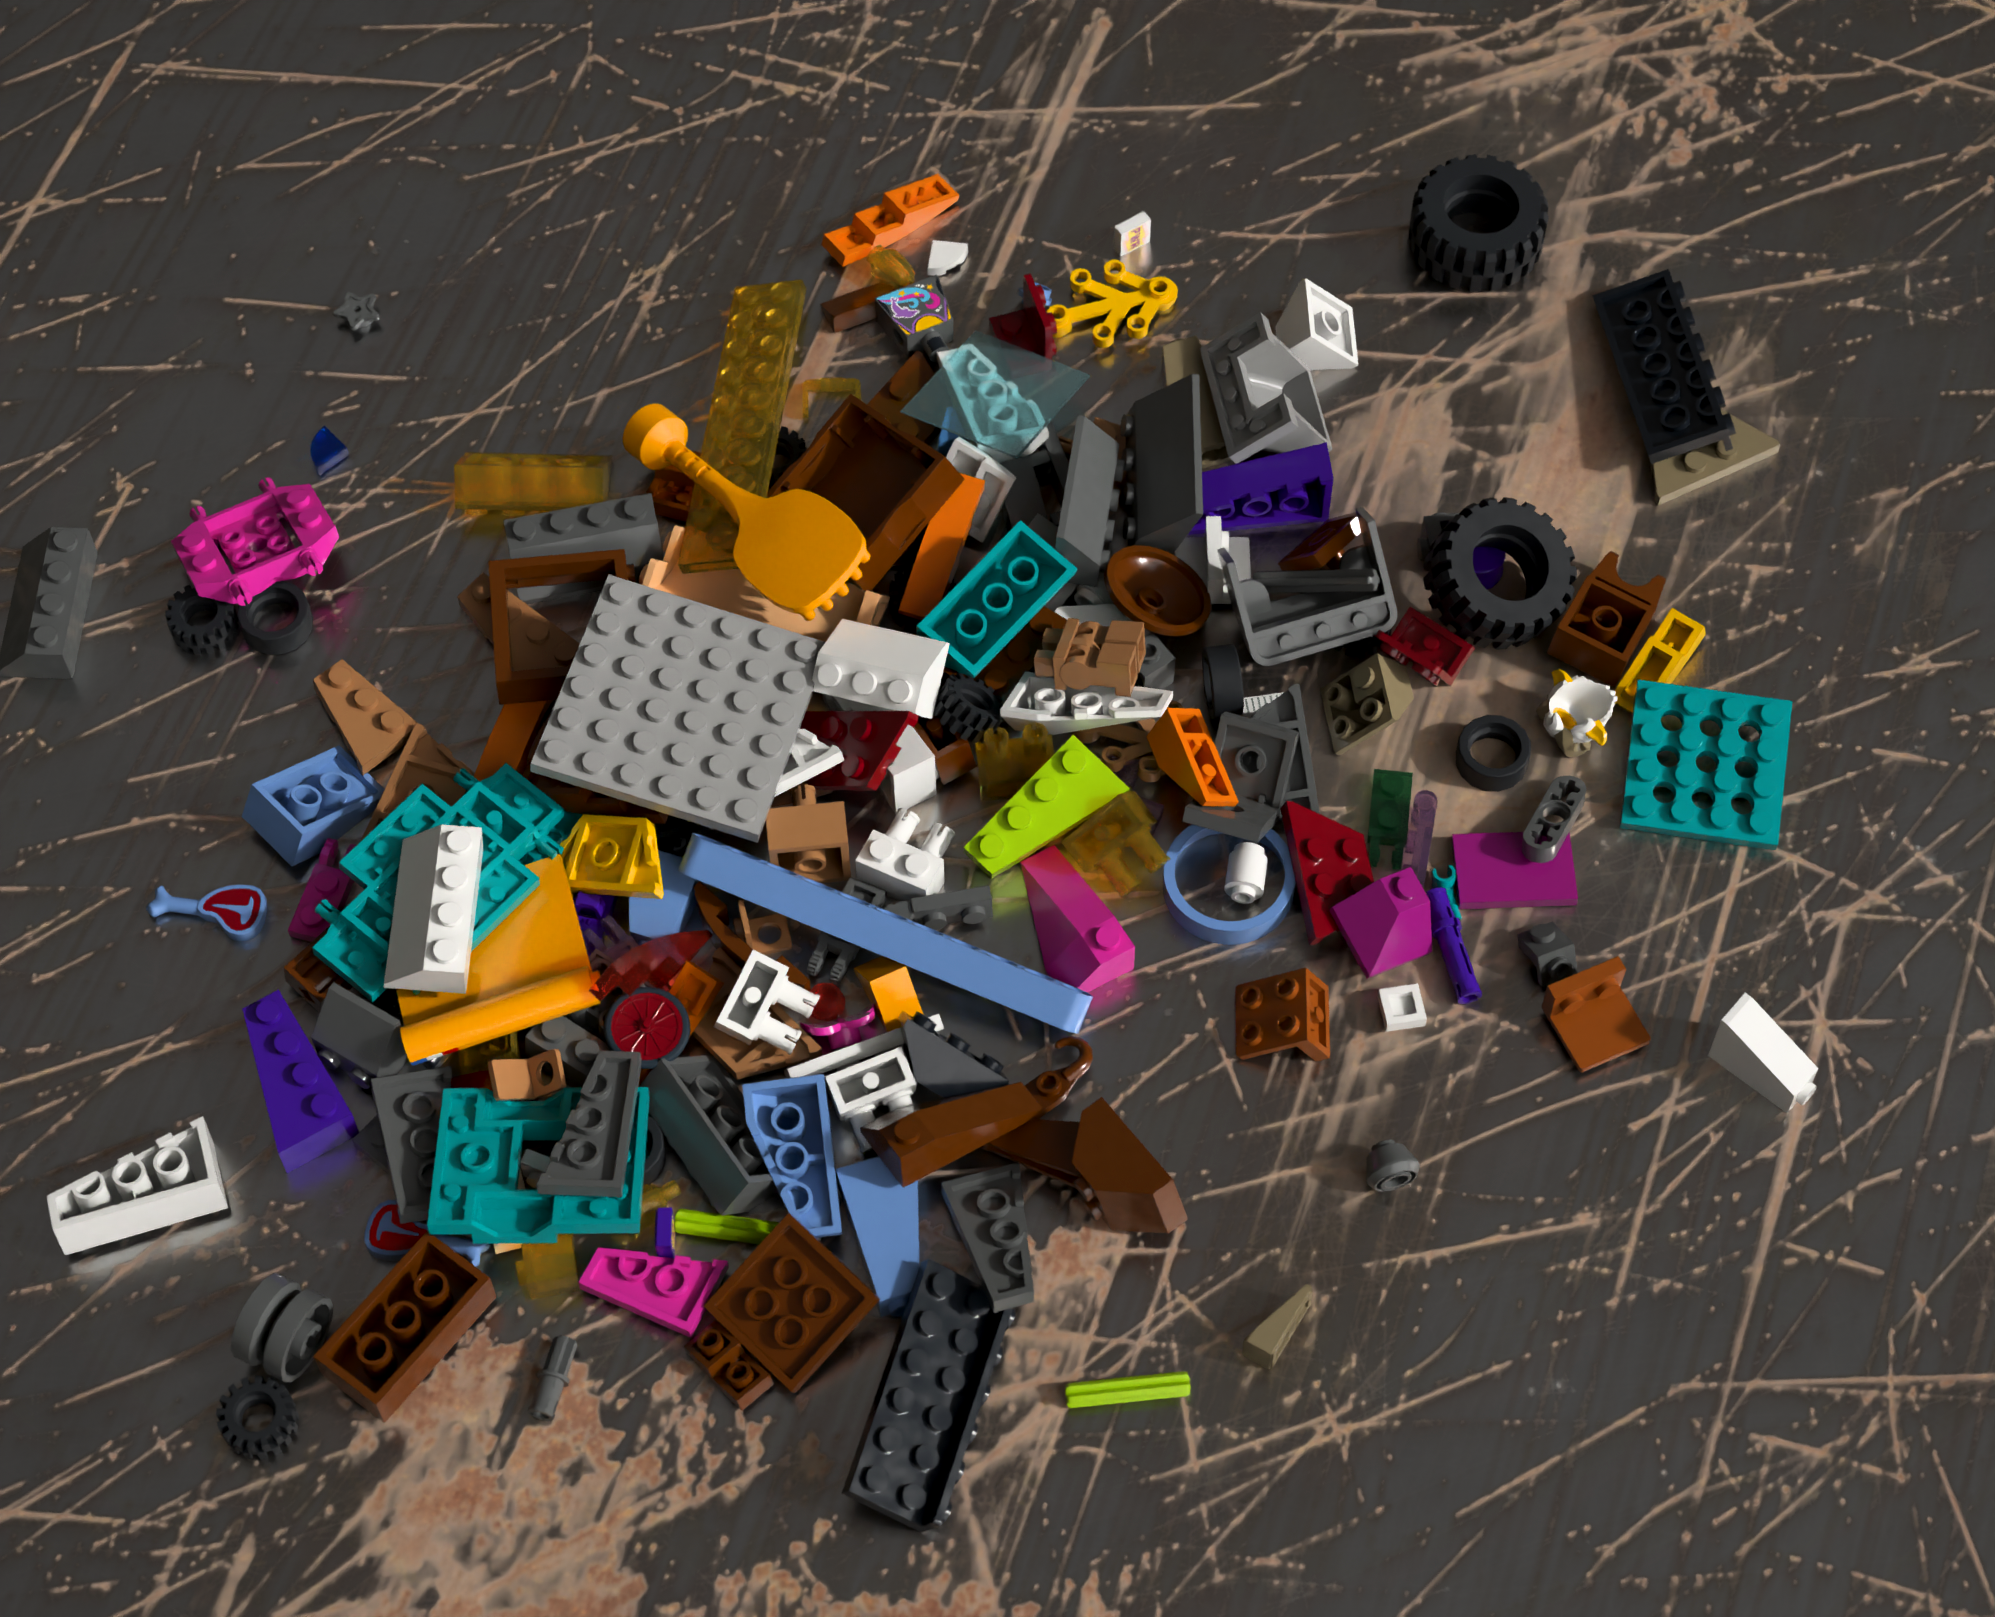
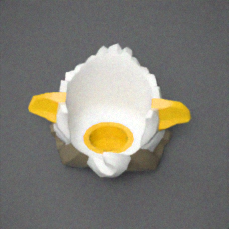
(1576, 712)

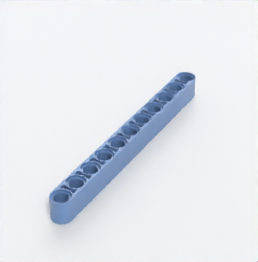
(885, 933)

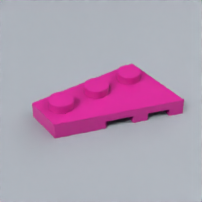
(655, 1287)

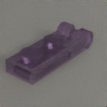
(1420, 840)

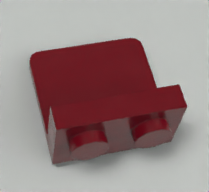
(1432, 648)

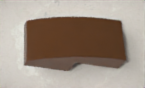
(728, 1365)

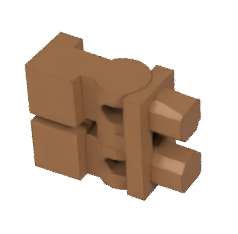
(1092, 655)

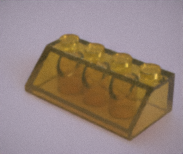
(529, 482)

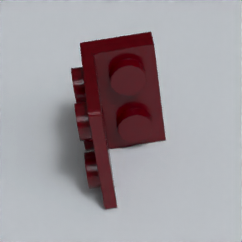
(1028, 327)

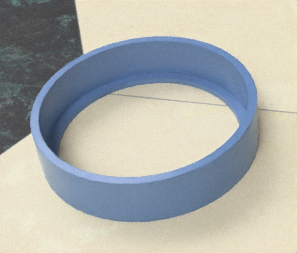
(1226, 931)

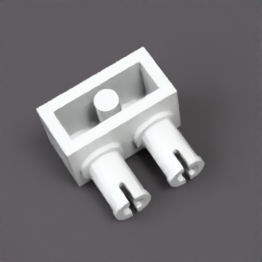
(899, 867)
(757, 987)
(870, 1084)

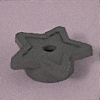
(357, 319)

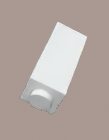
(1763, 1055)

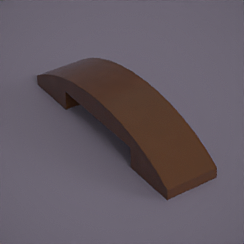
(715, 919)

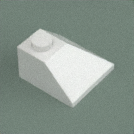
(1318, 329)

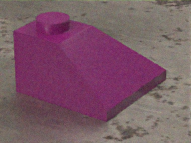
(1386, 923)

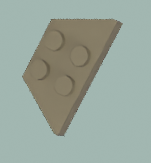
(1711, 462)

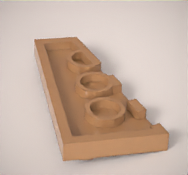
(534, 639)

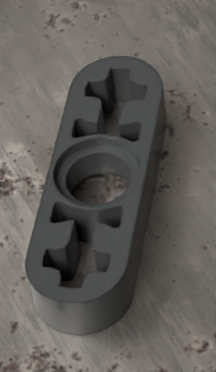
(1555, 832)

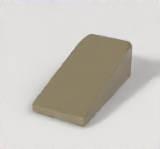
(1272, 1335)

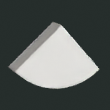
(945, 256)

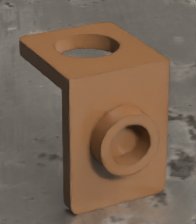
(749, 930)
(522, 1077)

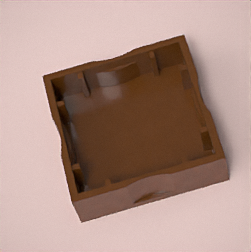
(877, 478)

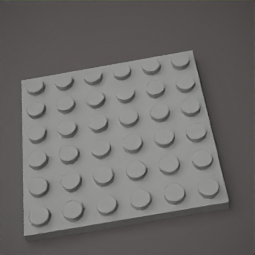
(680, 708)

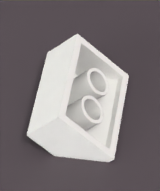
(881, 667)

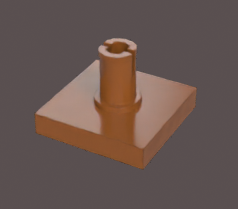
(1323, 545)

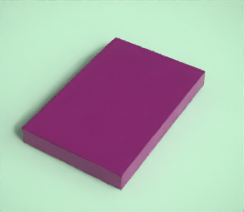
(1498, 875)

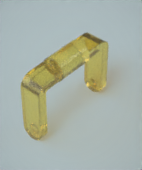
(830, 384)

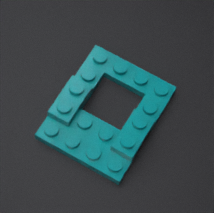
(480, 1170)

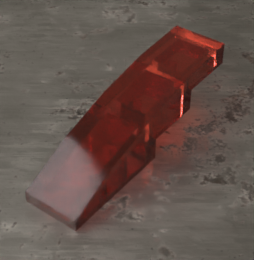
(651, 962)

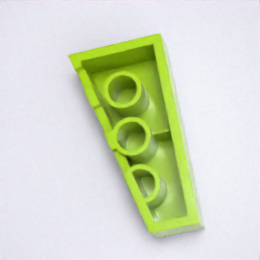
(1052, 802)

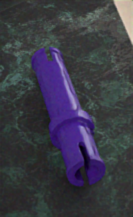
(1454, 953)

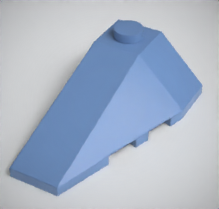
(796, 1143)

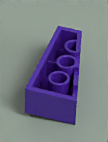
(1269, 491)
(299, 1093)

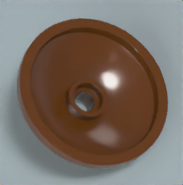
(1157, 590)

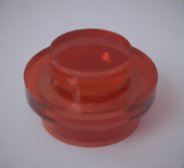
(830, 1003)

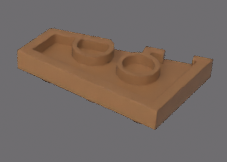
(366, 717)

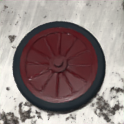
(648, 1023)

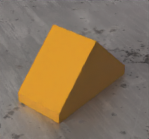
(889, 989)

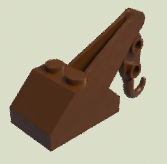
(1094, 1155)

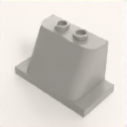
(1262, 392)

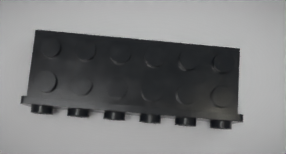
(1663, 366)
(928, 1399)

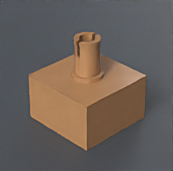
(810, 837)

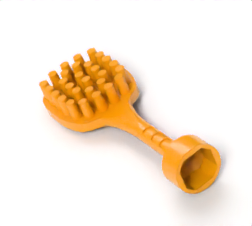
(787, 545)

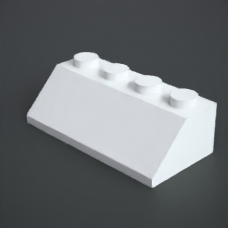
(435, 910)

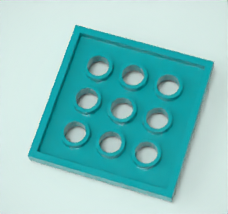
(1681, 816)

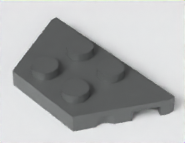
(1289, 713)

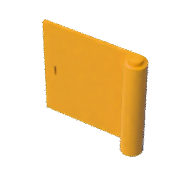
(517, 976)

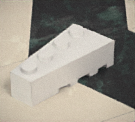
(912, 773)
(141, 1193)

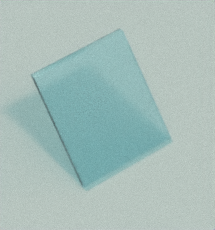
(996, 394)

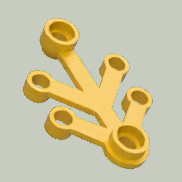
(1115, 303)

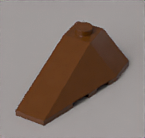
(937, 1132)

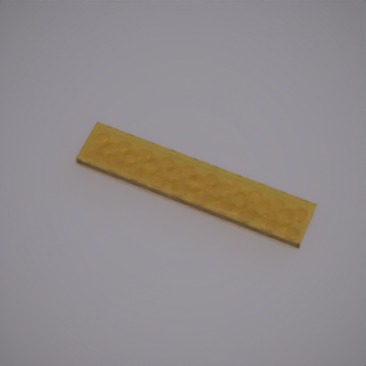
(744, 414)

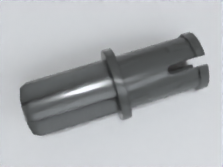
(553, 1378)

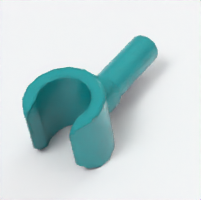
(1449, 885)

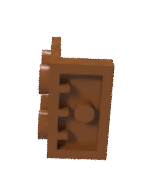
(1282, 1015)
(1594, 1015)

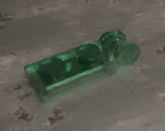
(1389, 814)

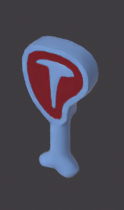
(235, 908)

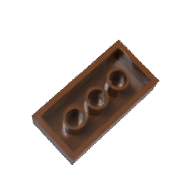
(405, 1326)

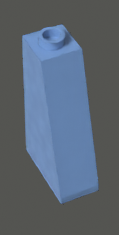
(884, 1228)

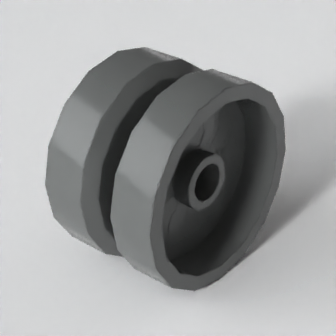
(281, 1327)

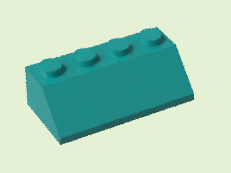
(996, 599)

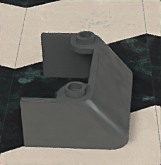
(1312, 621)

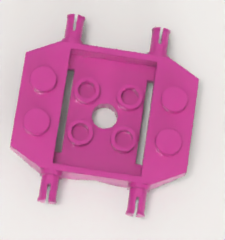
(254, 527)

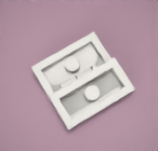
(998, 483)

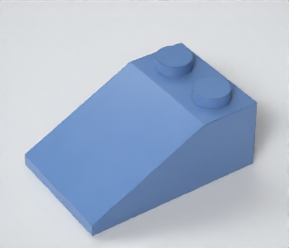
(311, 803)

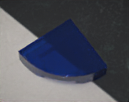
(326, 450)

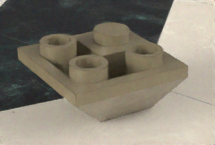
(1365, 701)

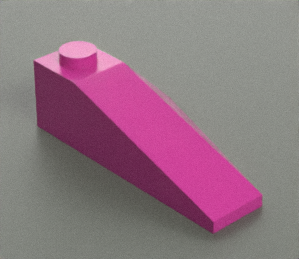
(1073, 926)

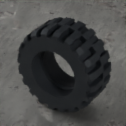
(1487, 189)
(1535, 548)

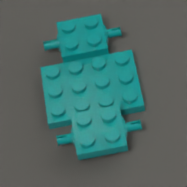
(513, 822)

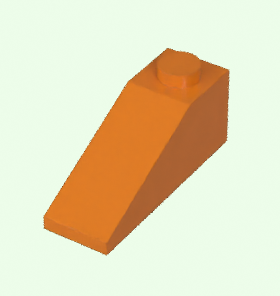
(1190, 757)

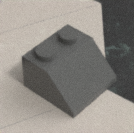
(358, 1037)

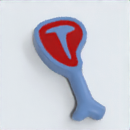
(391, 1240)

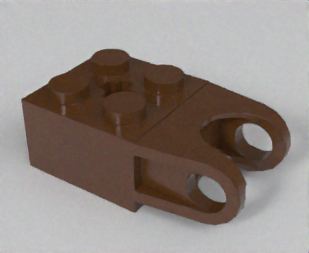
(1605, 622)

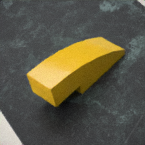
(1661, 656)

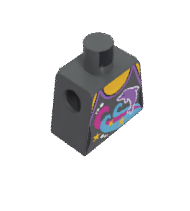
(917, 317)

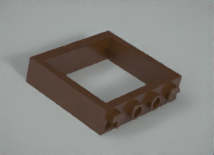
(539, 571)

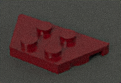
(865, 742)
(1327, 865)

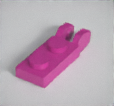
(323, 884)

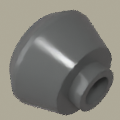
(1390, 1166)

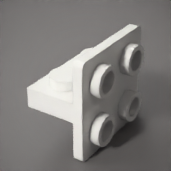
(1203, 557)

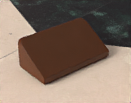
(854, 307)

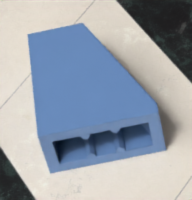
(664, 916)

